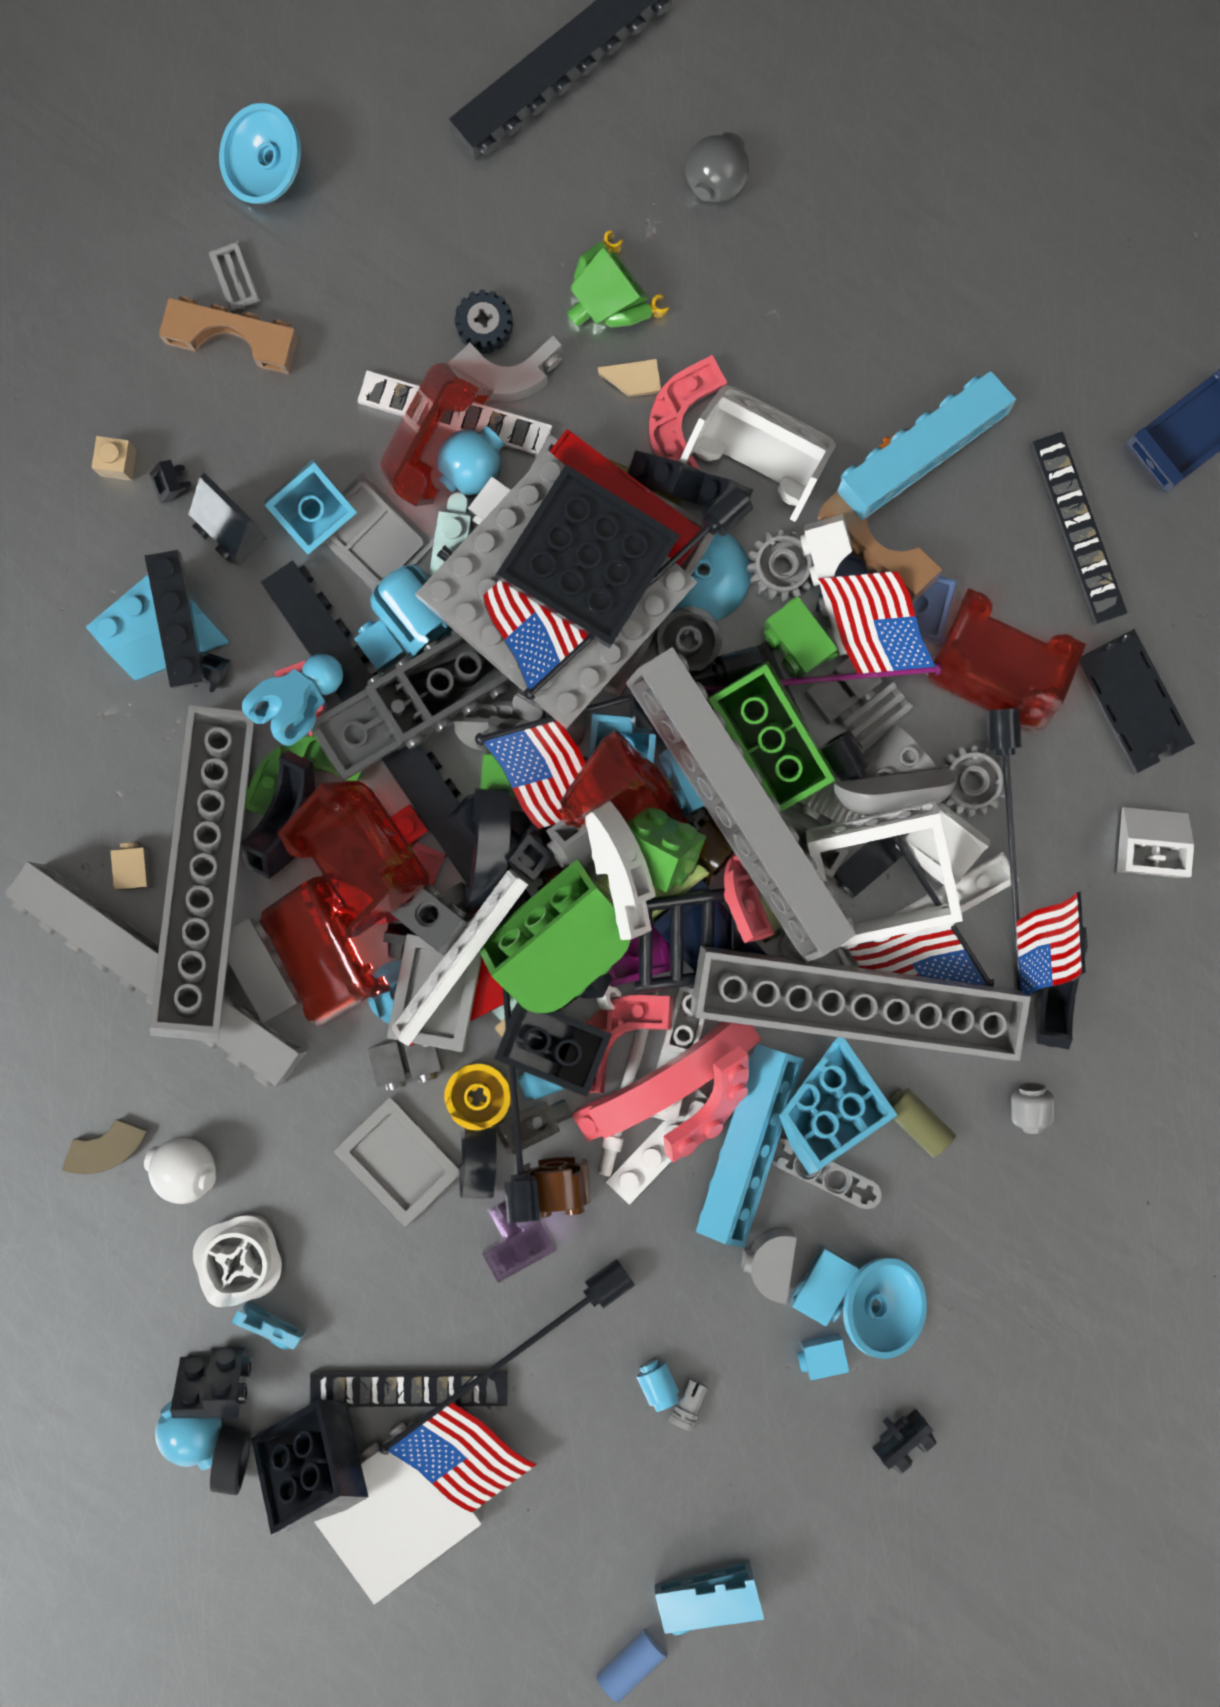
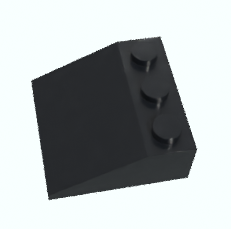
(309, 1466)

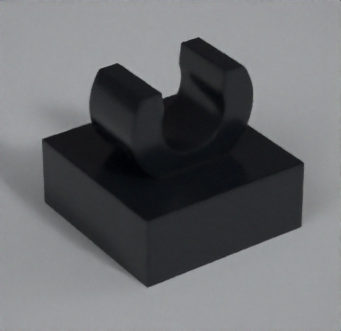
(166, 481)
(214, 668)

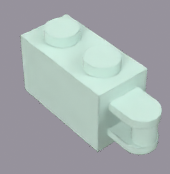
(451, 528)

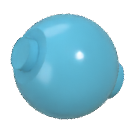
(469, 460)
(187, 1439)

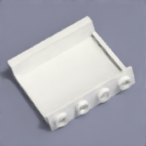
(398, 1526)

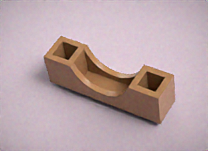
(190, 325)
(913, 566)

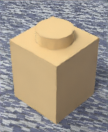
(114, 458)
(131, 867)

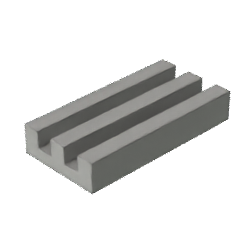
(243, 302)
(898, 698)

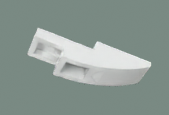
(620, 857)
(684, 1034)

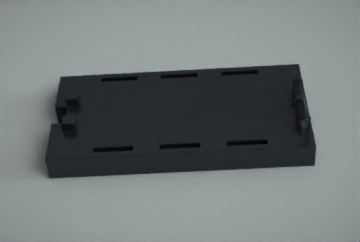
(1136, 701)

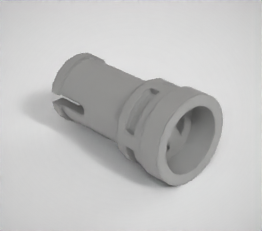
(685, 1413)

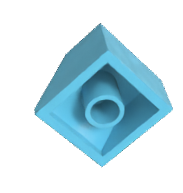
(309, 506)

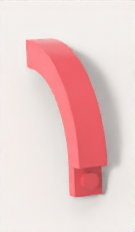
(665, 1084)

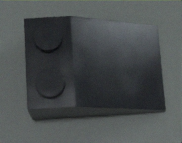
(224, 521)
(553, 1048)

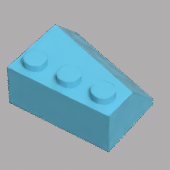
(132, 634)
(834, 1108)

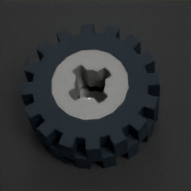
(486, 333)

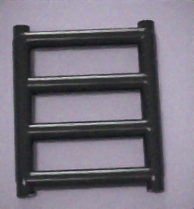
(675, 904)

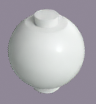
(181, 1170)

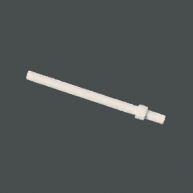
(614, 1143)

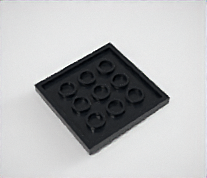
(587, 556)

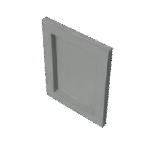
(378, 535)
(451, 1019)
(397, 1161)

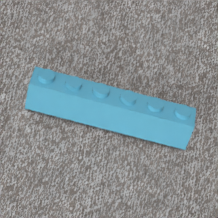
(925, 445)
(749, 1147)

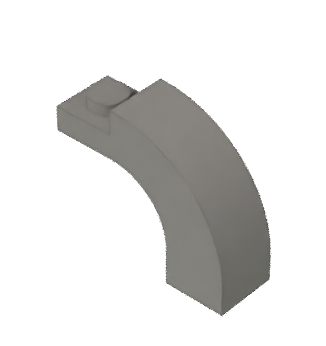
(515, 381)

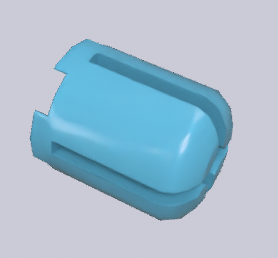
(404, 613)

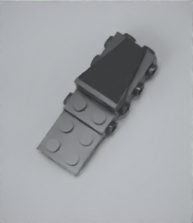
(408, 704)

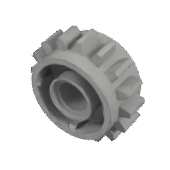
(768, 577)
(990, 781)

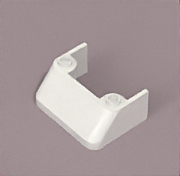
(763, 441)

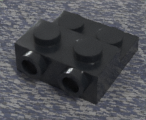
(211, 1384)

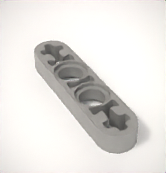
(820, 1178)

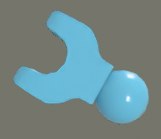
(294, 698)

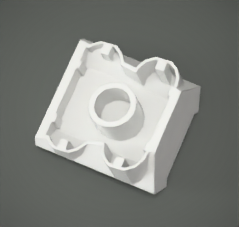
(962, 841)

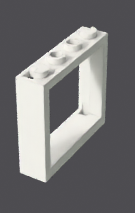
(884, 826)

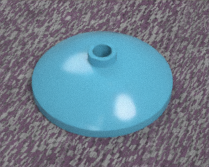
(248, 149)
(725, 584)
(896, 1312)

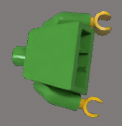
(609, 290)

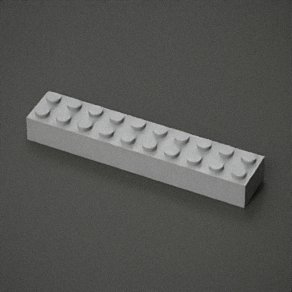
(740, 806)
(202, 875)
(134, 958)
(859, 1003)

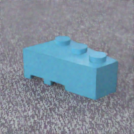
(709, 1599)

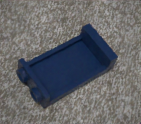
(1182, 435)
(692, 929)

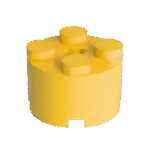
(460, 1101)

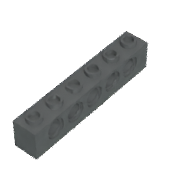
(440, 933)

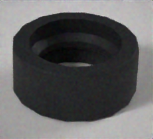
(229, 1461)

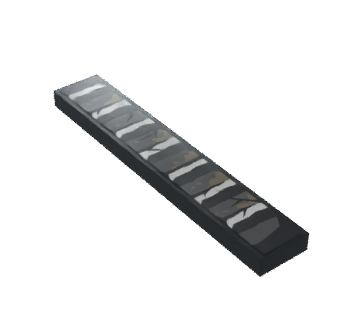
(1078, 528)
(408, 1388)

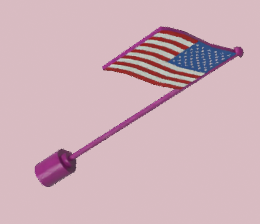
(874, 627)

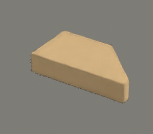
(633, 378)

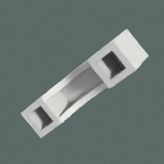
(828, 545)

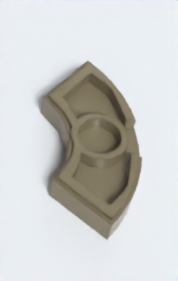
(106, 1151)

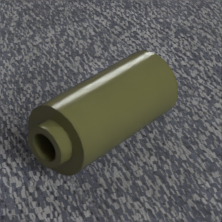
(920, 1122)

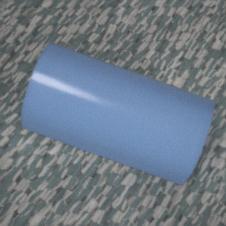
(631, 1666)

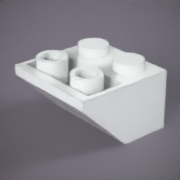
(1155, 843)

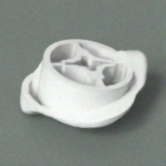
(220, 1289)

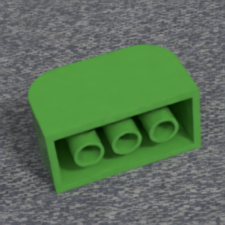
(773, 736)
(556, 942)

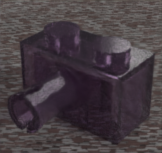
(517, 1245)

